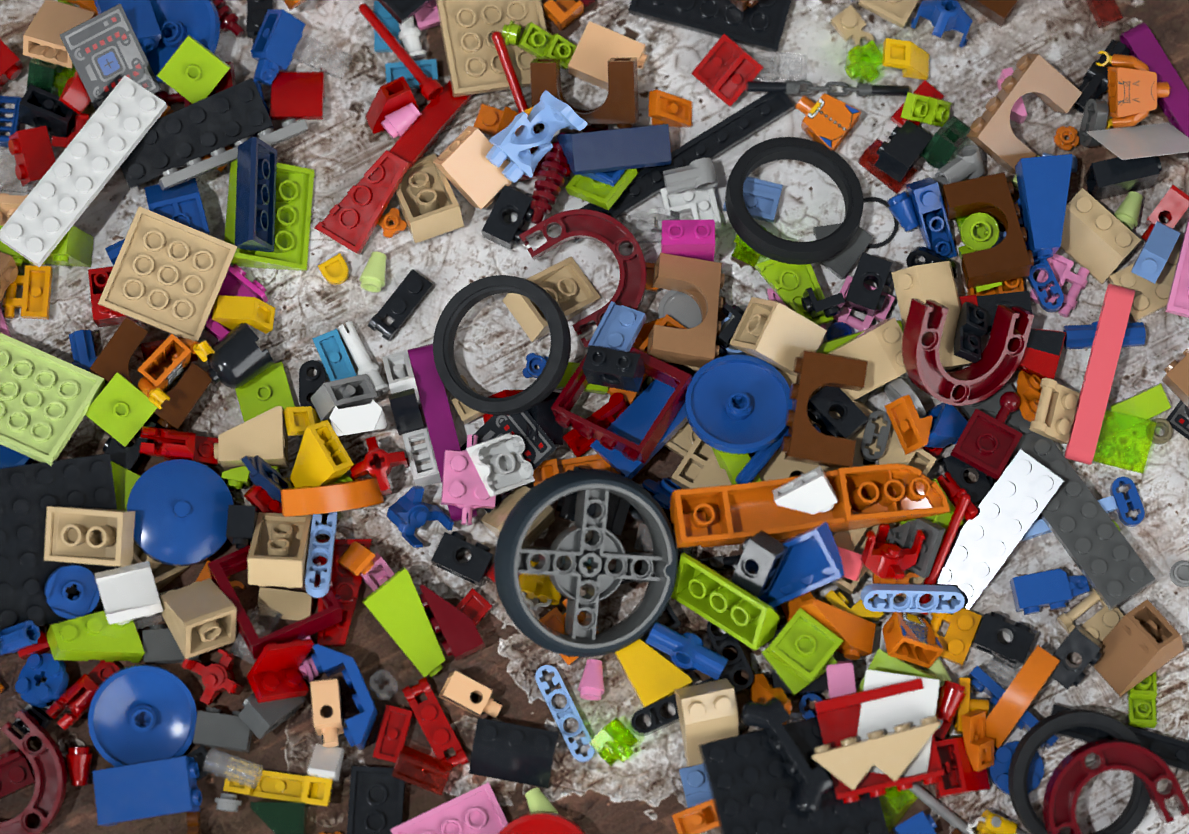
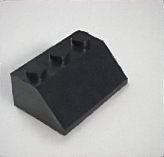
(513, 753)

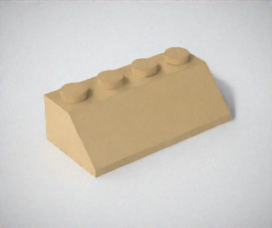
(934, 283)

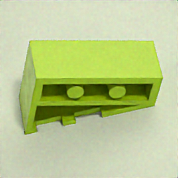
(72, 250)
(94, 639)

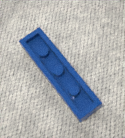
(982, 682)

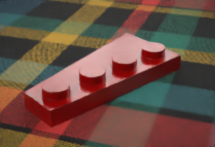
(361, 209)
(347, 587)

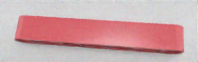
(1099, 374)

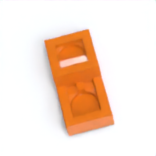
(978, 746)

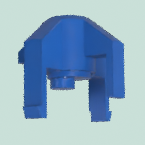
(944, 17)
(412, 513)

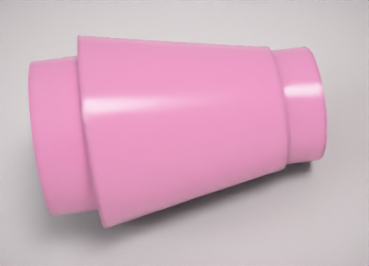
(400, 120)
(592, 683)

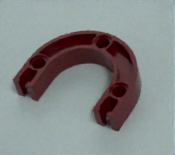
(612, 234)
(977, 381)
(1111, 754)
(49, 777)

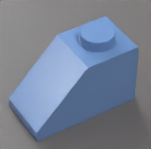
(1155, 252)

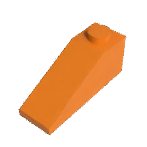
(853, 630)

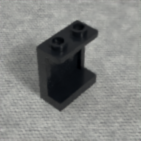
(616, 510)

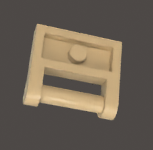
(1055, 411)
(1098, 625)

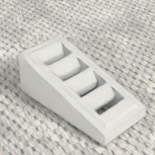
(426, 473)

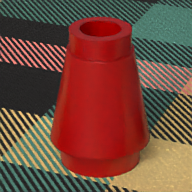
(949, 700)
(79, 765)

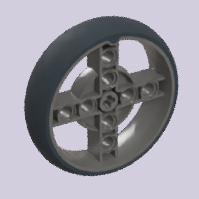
(657, 567)

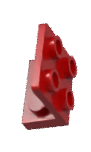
(278, 673)

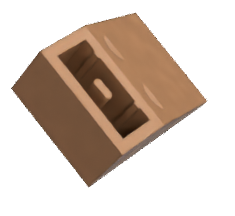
(1137, 648)

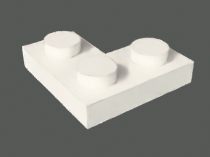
(700, 203)

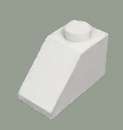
(400, 373)
(807, 493)
(326, 762)

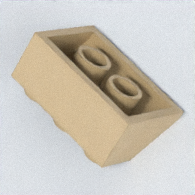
(1095, 237)

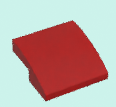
(727, 70)
(297, 96)

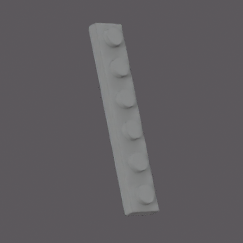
(222, 157)

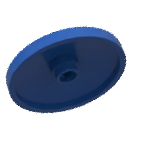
(176, 22)
(738, 404)
(180, 512)
(141, 716)

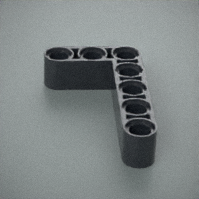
(732, 667)

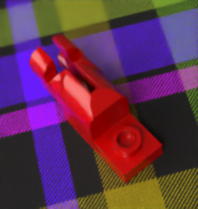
(178, 445)
(79, 695)

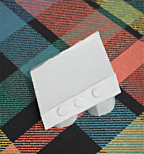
(357, 419)
(501, 463)
(128, 593)

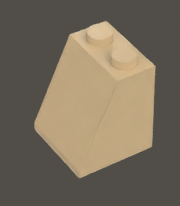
(776, 334)
(259, 436)
(496, 518)
(199, 617)

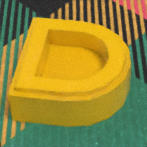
(334, 270)

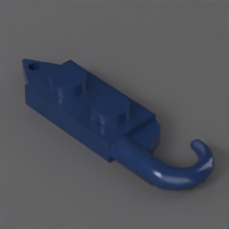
(265, 476)

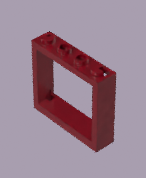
(654, 368)
(238, 561)

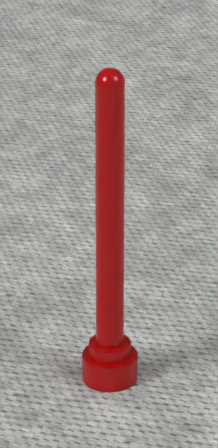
(510, 75)
(429, 87)
(946, 543)

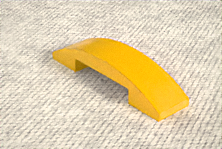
(286, 788)

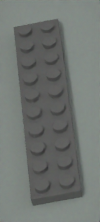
(1077, 516)

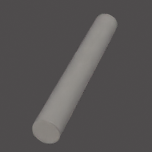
(940, 809)

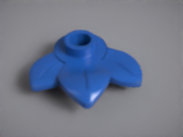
(662, 491)

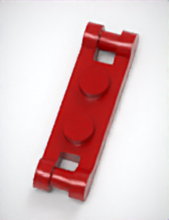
(434, 723)

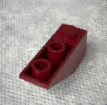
(457, 628)

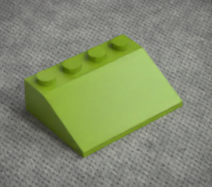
(292, 221)

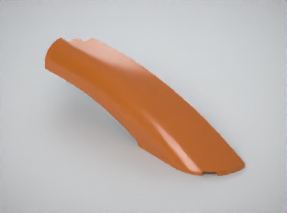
(863, 494)

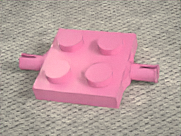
(462, 483)

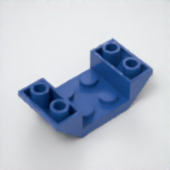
(179, 203)
(334, 662)

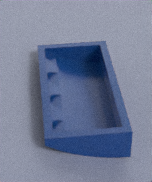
(635, 424)
(807, 565)

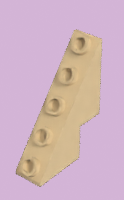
(886, 751)

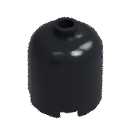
(237, 358)

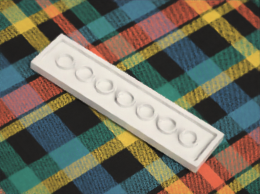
(81, 171)

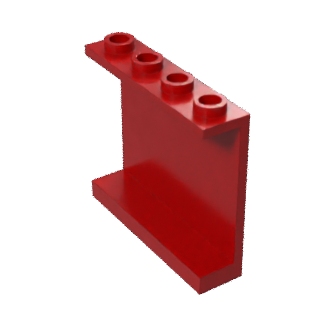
(840, 720)

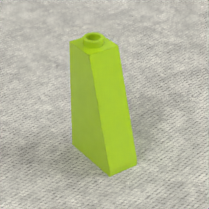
(405, 620)

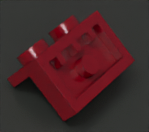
(14, 773)

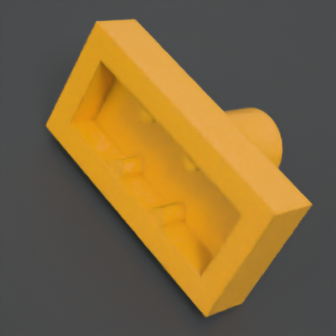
(968, 705)

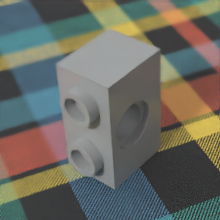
(343, 394)

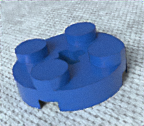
(78, 605)
(31, 674)
(999, 771)

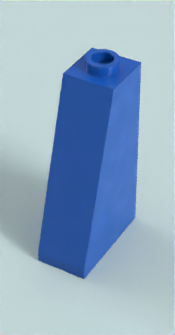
(1043, 200)

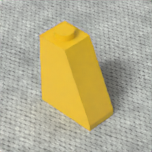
(320, 457)
(650, 673)

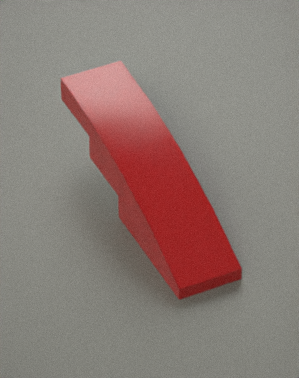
(429, 125)

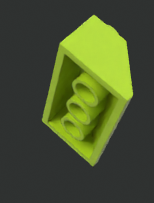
(724, 603)

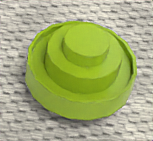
(979, 231)

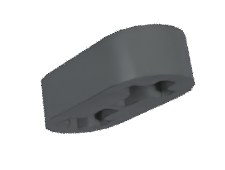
(1093, 119)
(881, 438)

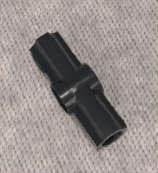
(1096, 79)

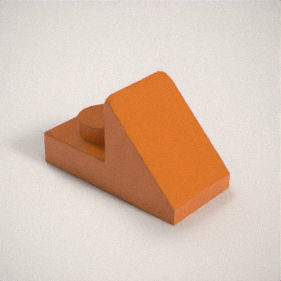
(669, 109)
(493, 120)
(910, 429)
(696, 819)

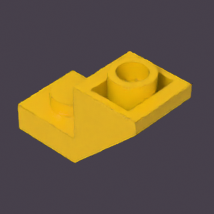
(906, 56)
(238, 309)
(299, 418)
(840, 601)

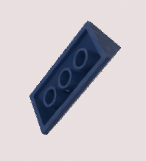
(617, 148)
(255, 196)

